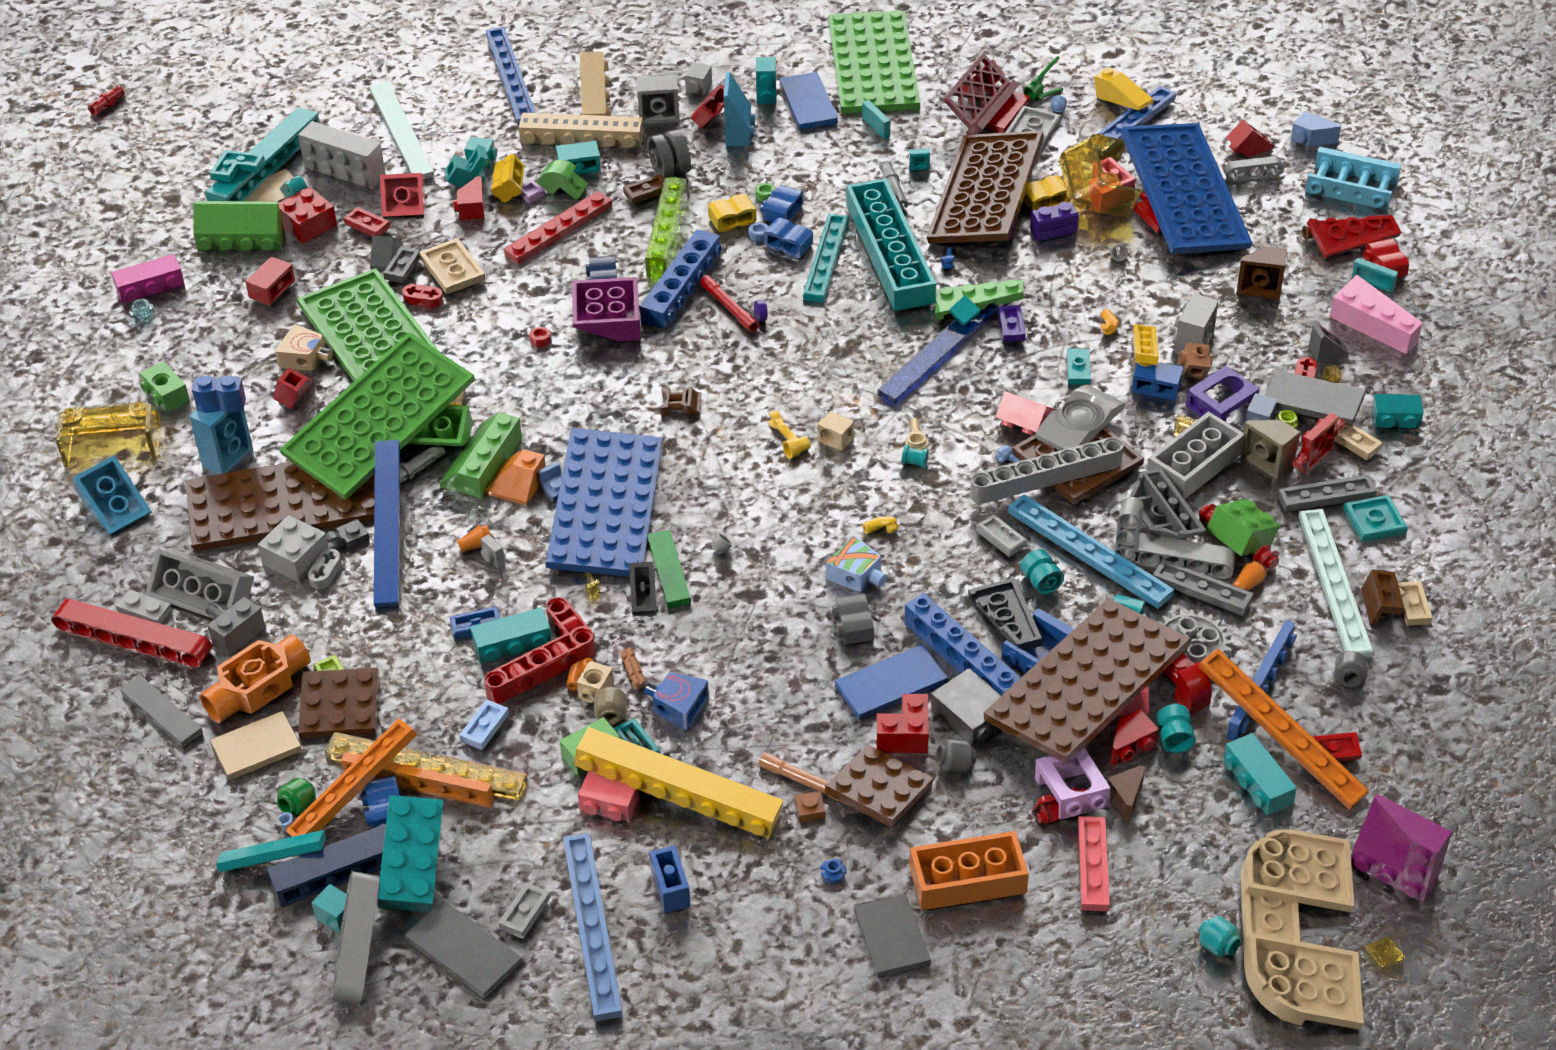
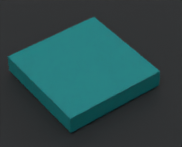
(1375, 518)

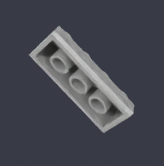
(195, 582)

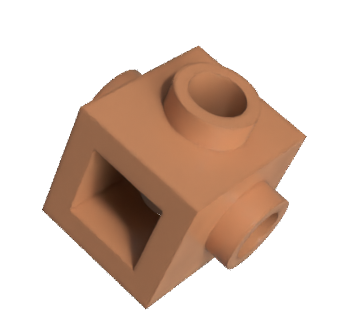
(1195, 360)

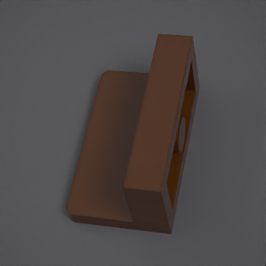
(1381, 595)

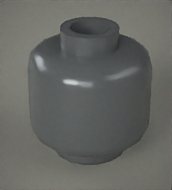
(1350, 669)
(955, 755)

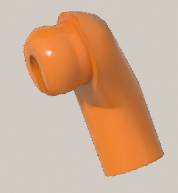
(575, 673)

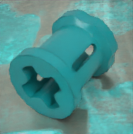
(915, 456)

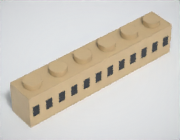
(572, 129)

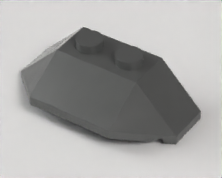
(1164, 507)

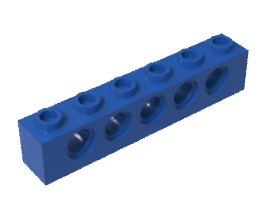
(680, 279)
(956, 643)

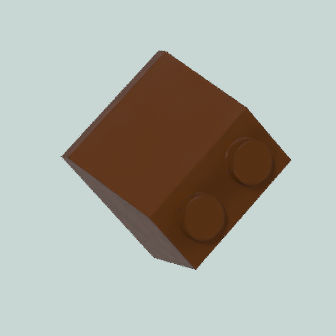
(1262, 273)

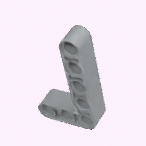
(1150, 549)

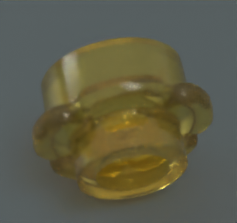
(1332, 374)

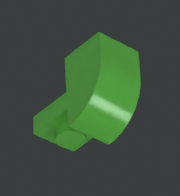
(561, 174)

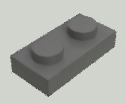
(401, 264)

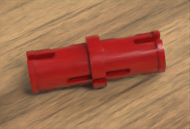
(106, 100)

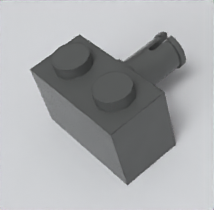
(234, 626)

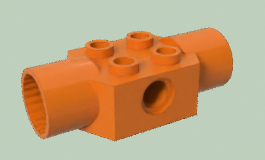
(254, 677)

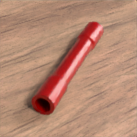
(743, 316)

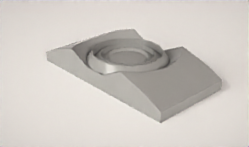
(1079, 418)

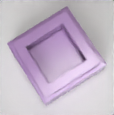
(531, 191)

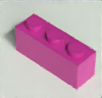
(148, 278)

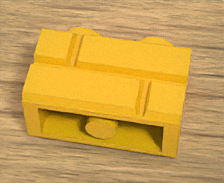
(507, 178)

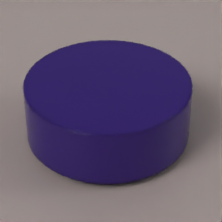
(760, 311)

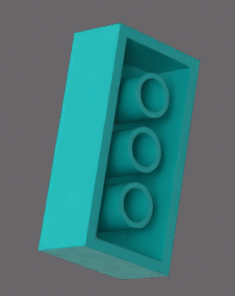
(410, 854)

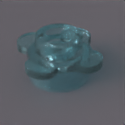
(141, 309)

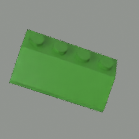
(238, 225)
(448, 428)
(483, 455)

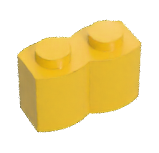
(1045, 193)
(732, 212)

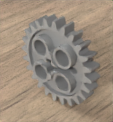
(1207, 640)

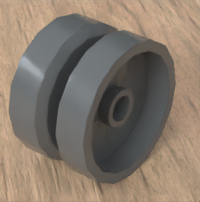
(669, 153)

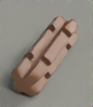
(633, 668)

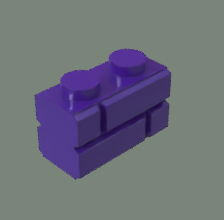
(1054, 221)

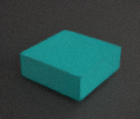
(919, 159)
(964, 310)

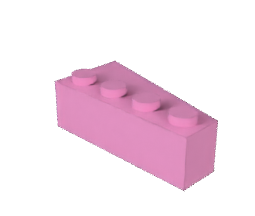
(1375, 315)

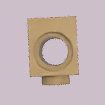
(835, 430)
(593, 679)

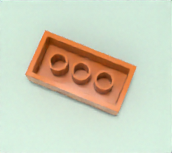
(968, 870)

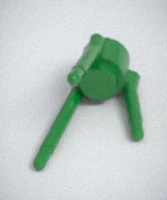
(1035, 87)

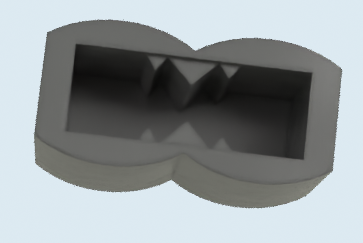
(854, 619)

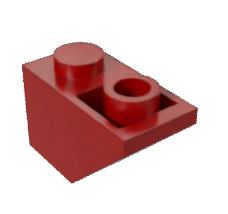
(291, 387)
(1133, 736)

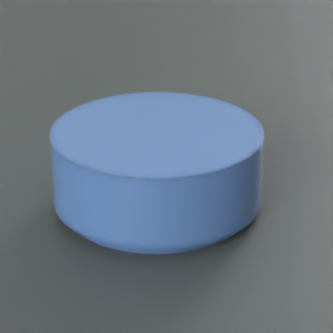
(756, 231)

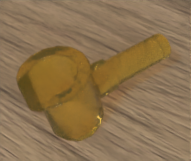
(592, 588)

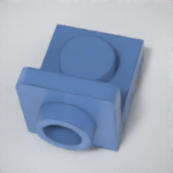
(550, 480)

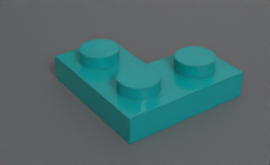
(235, 161)

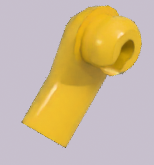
(881, 522)

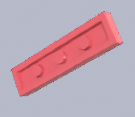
(1093, 864)

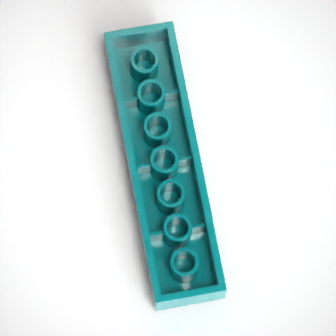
(891, 244)

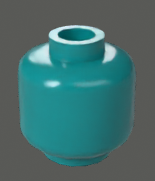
(1219, 936)

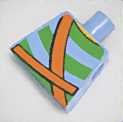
(855, 566)

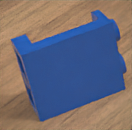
(1052, 633)

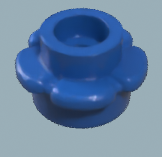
(833, 876)

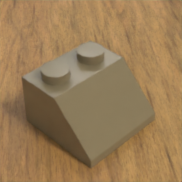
(1270, 445)

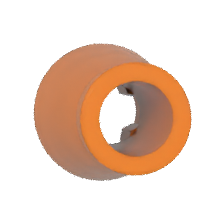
(473, 539)
(1250, 576)

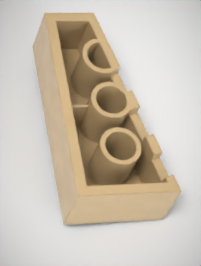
(594, 84)

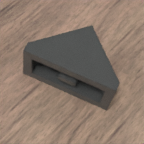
(383, 251)
(1325, 344)
(642, 586)

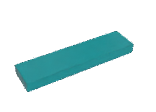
(271, 851)

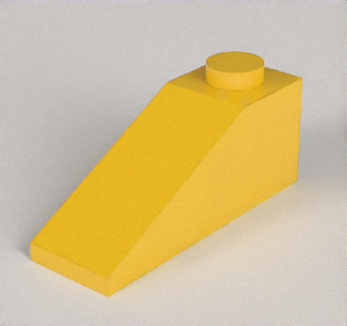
(1119, 89)

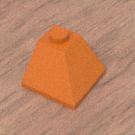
(517, 477)

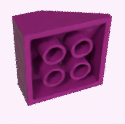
(607, 307)
(1401, 848)

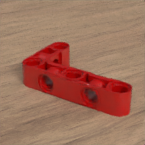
(546, 661)

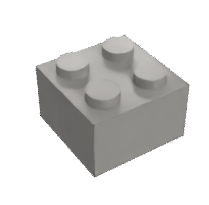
(658, 99)
(1196, 322)
(292, 548)

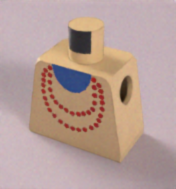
(302, 349)

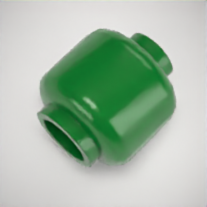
(296, 796)

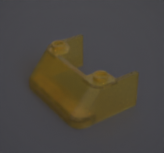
(1088, 184)
(107, 418)

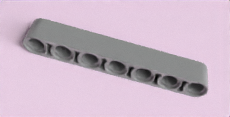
(1046, 470)

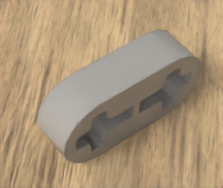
(328, 570)

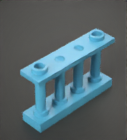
(1357, 166)

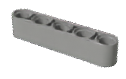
(355, 938)

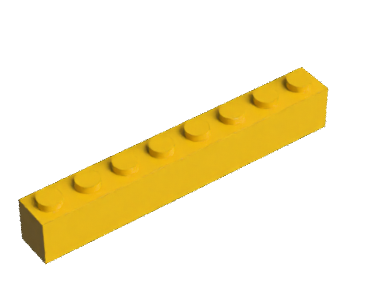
(678, 782)

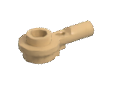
(916, 438)

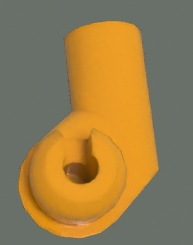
(1111, 322)

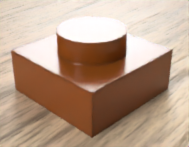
(810, 806)

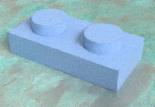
(484, 724)

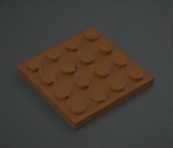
(1081, 488)

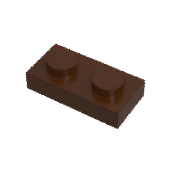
(644, 189)

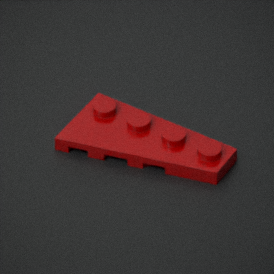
(1349, 234)

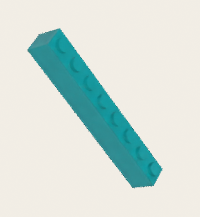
(277, 149)

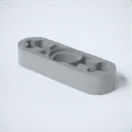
(1268, 168)

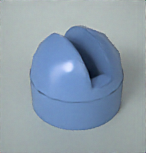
(1058, 104)

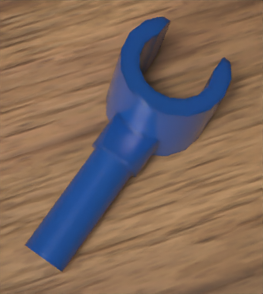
(947, 261)

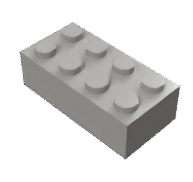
(342, 154)
(1198, 453)

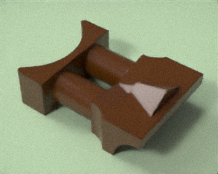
(688, 401)

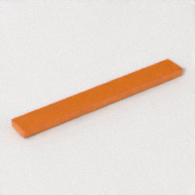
(1284, 729)

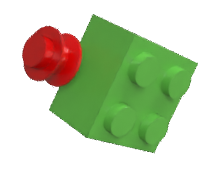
(1243, 529)

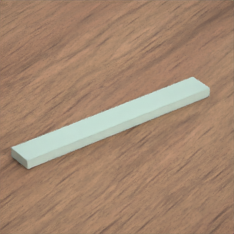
(401, 130)
(1335, 582)

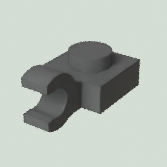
(348, 535)

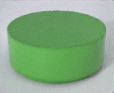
(763, 191)

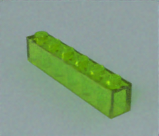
(666, 227)

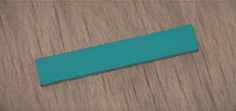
(825, 258)

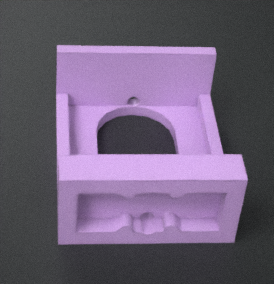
(1073, 803)

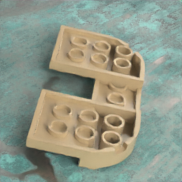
(1288, 975)

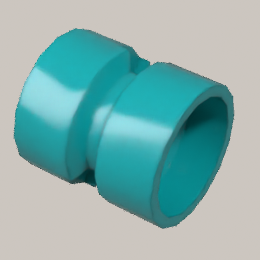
(1042, 571)
(1175, 728)

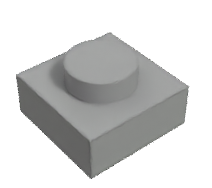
(492, 551)

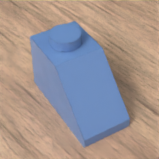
(1315, 130)

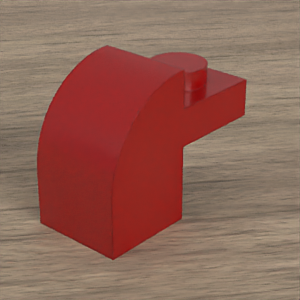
(1192, 684)

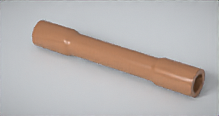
(780, 767)

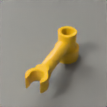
(793, 444)

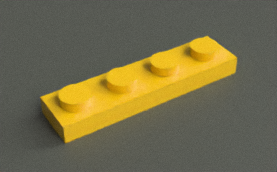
(1145, 345)

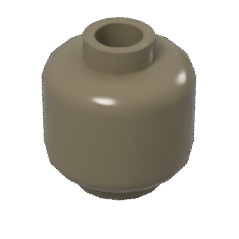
(610, 704)

